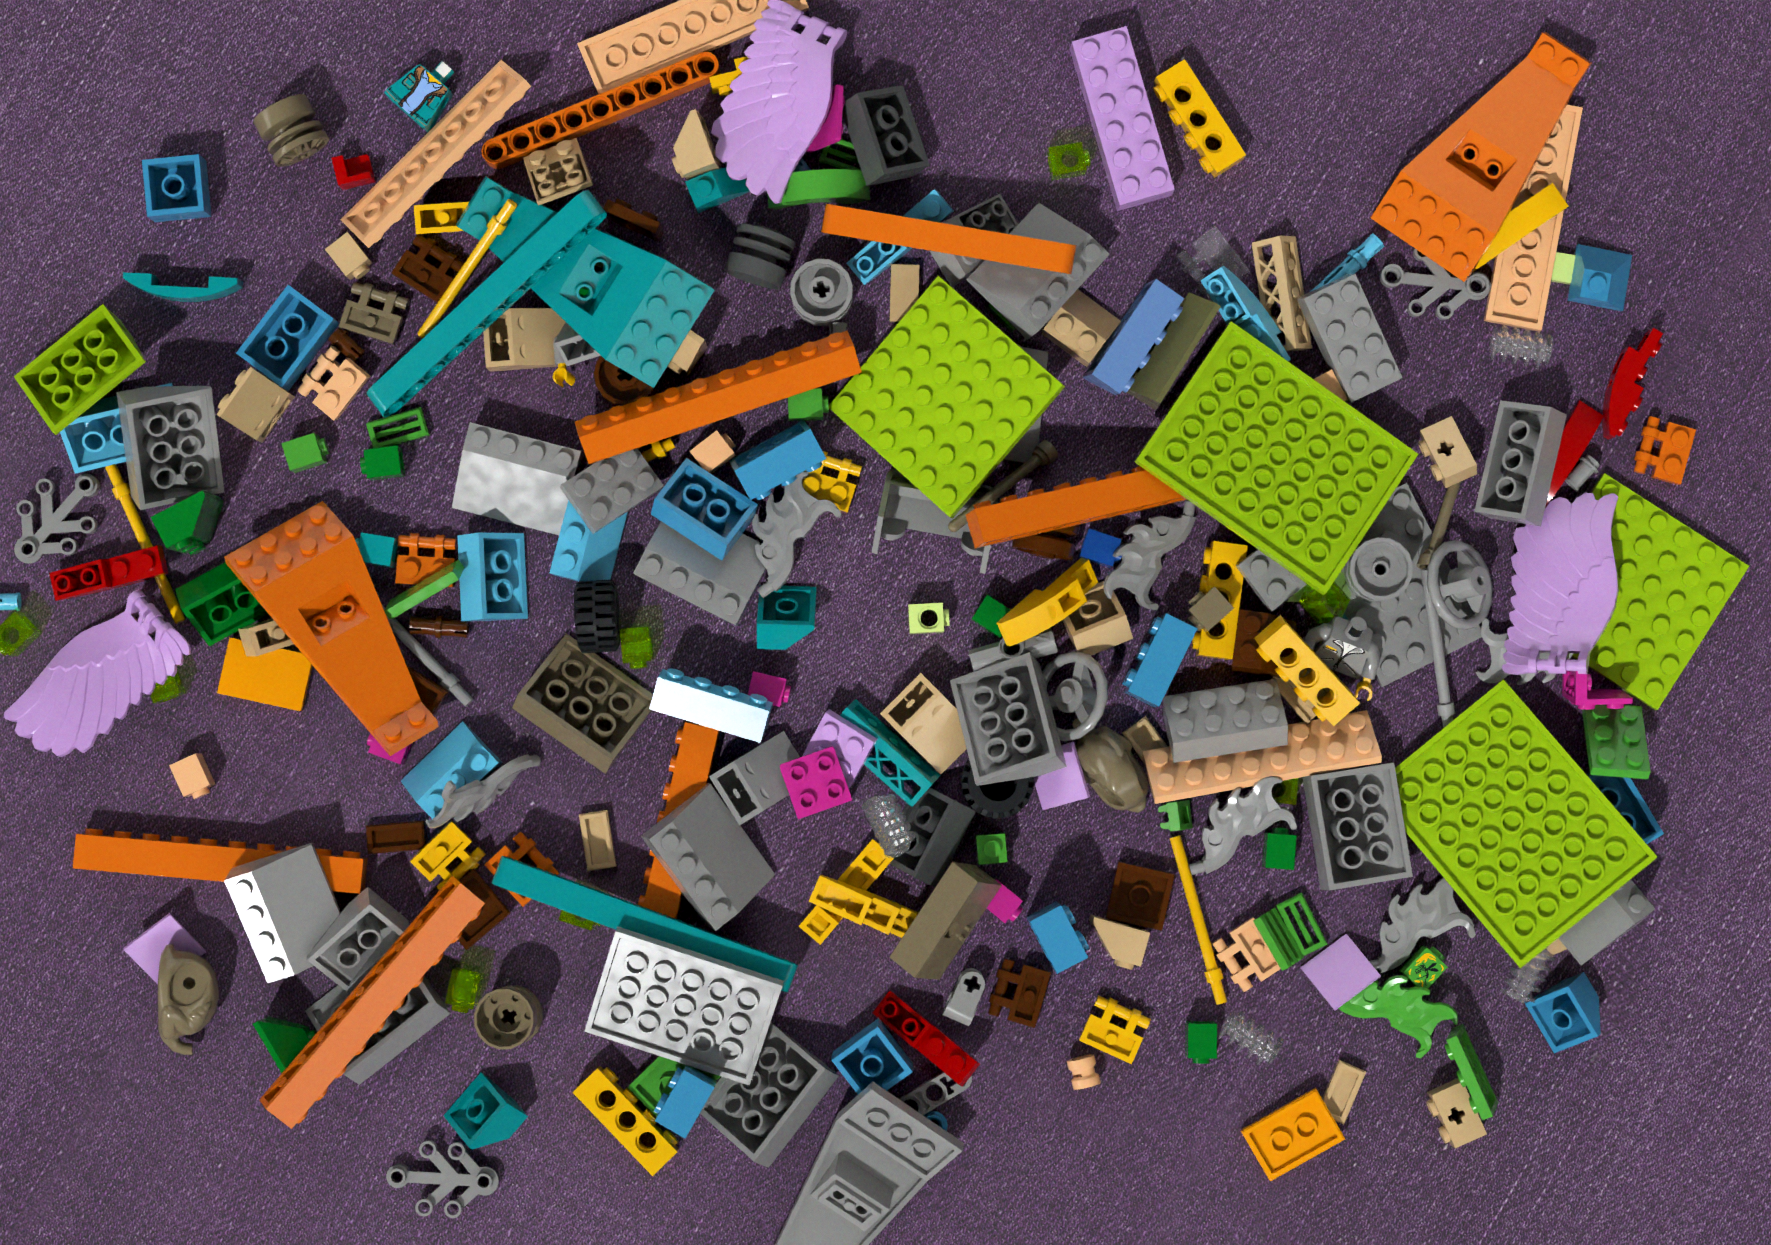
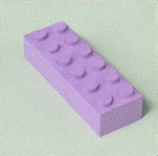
(1121, 118)

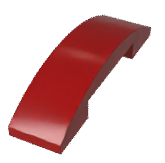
(1576, 436)

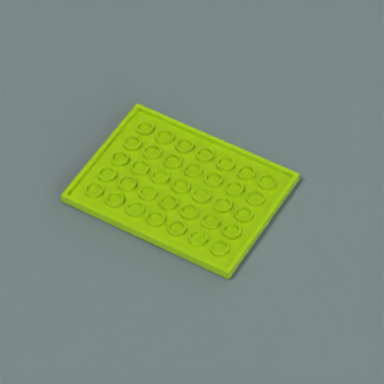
(1276, 458)
(1516, 824)

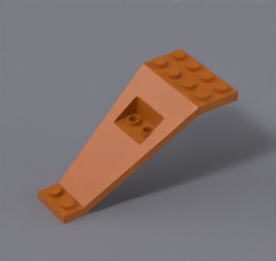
(1454, 203)
(309, 578)

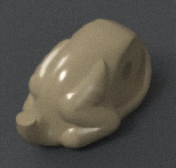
(1112, 769)
(185, 996)

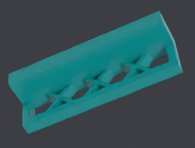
(893, 750)

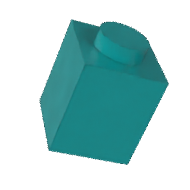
(378, 549)

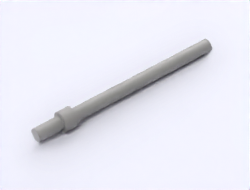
(448, 681)
(1445, 706)

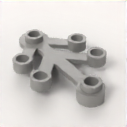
(1441, 282)
(53, 521)
(447, 1178)

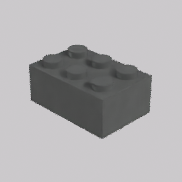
(884, 135)

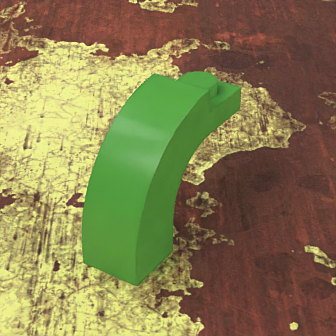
(824, 185)

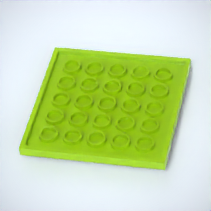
(946, 397)
(1666, 599)

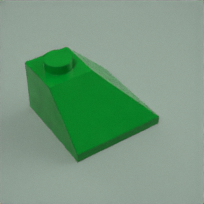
(283, 1039)

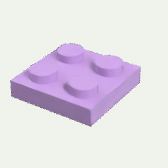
(848, 740)

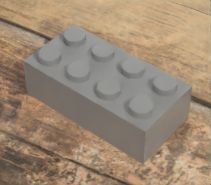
(1349, 337)
(1520, 463)
(1225, 720)

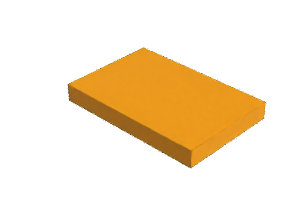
(270, 678)
(1293, 1134)

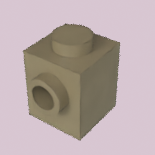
(1208, 609)

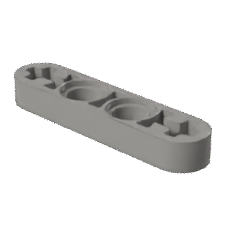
(924, 1103)

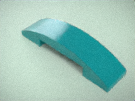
(217, 288)

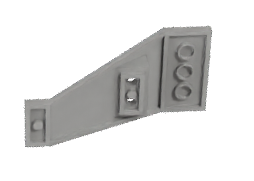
(867, 1171)

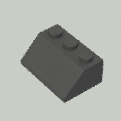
(938, 831)

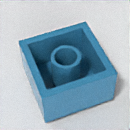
(176, 188)
(872, 1057)
(685, 1101)

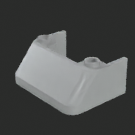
(908, 508)

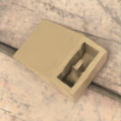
(557, 171)
(522, 339)
(254, 404)
(927, 723)

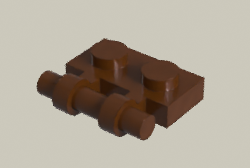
(422, 275)
(1027, 996)

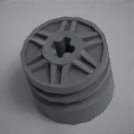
(759, 258)

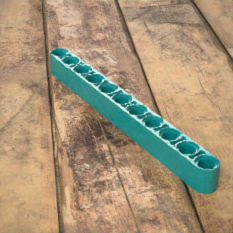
(487, 303)
(618, 912)

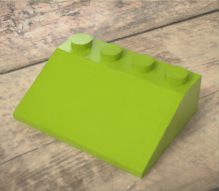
(80, 368)

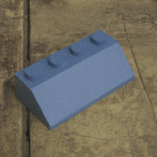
(1134, 337)

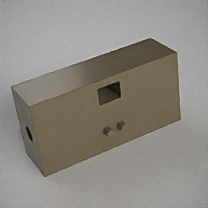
(945, 921)

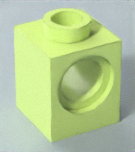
(915, 612)

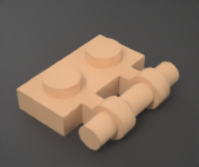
(341, 387)
(1254, 949)

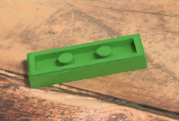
(424, 589)

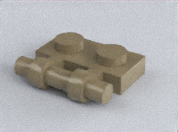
(372, 321)

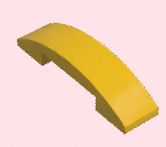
(1524, 220)
(861, 874)

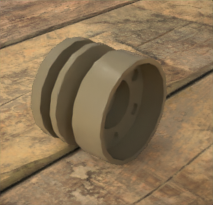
(290, 130)
(495, 1006)

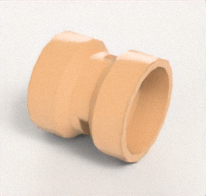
(1083, 1072)

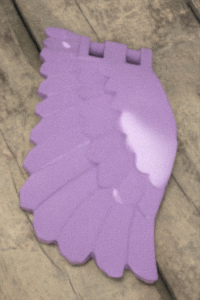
(777, 99)
(1562, 586)
(98, 679)

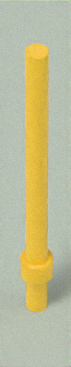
(495, 227)
(122, 492)
(1213, 973)

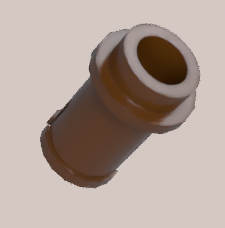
(346, 345)

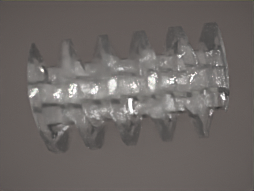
(1521, 345)
(889, 824)
(1526, 977)
(1251, 1037)

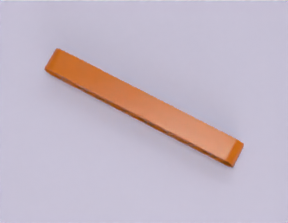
(609, 98)
(948, 239)

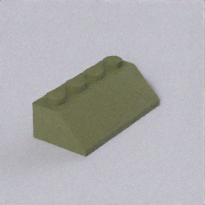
(1173, 351)

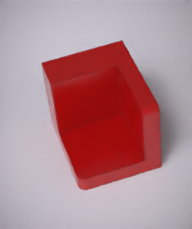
(353, 171)

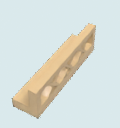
(1288, 287)

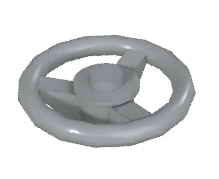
(1466, 583)
(1078, 693)

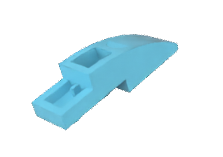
(879, 256)
(1243, 308)

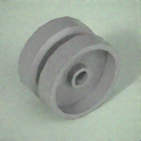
(821, 275)
(1394, 577)

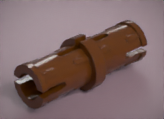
(439, 626)

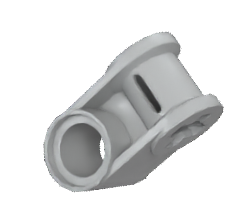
(963, 1001)

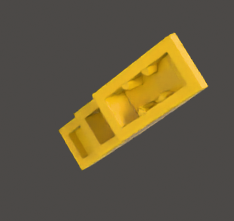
(862, 906)

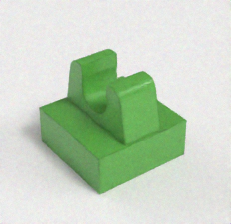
(1178, 814)

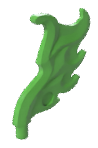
(1403, 1009)

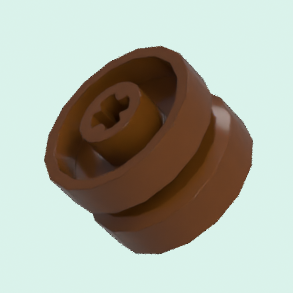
(618, 390)
(1049, 544)

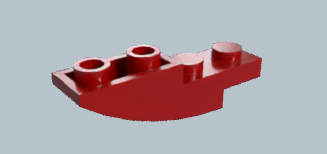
(1621, 392)
(108, 573)
(926, 1038)

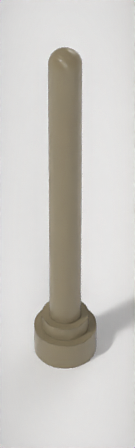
(1044, 454)
(1441, 524)

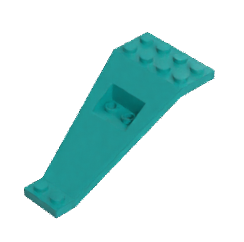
(633, 307)

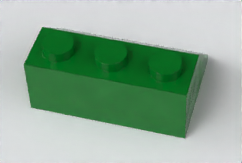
(189, 523)
(218, 604)

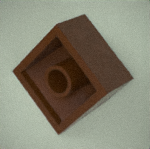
(1245, 656)

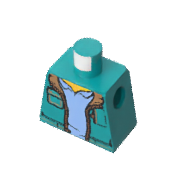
(422, 94)

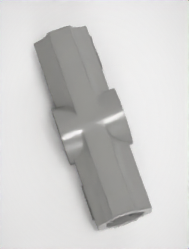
(994, 653)

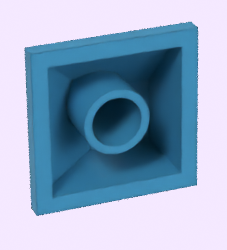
(1600, 277)
(1567, 1012)

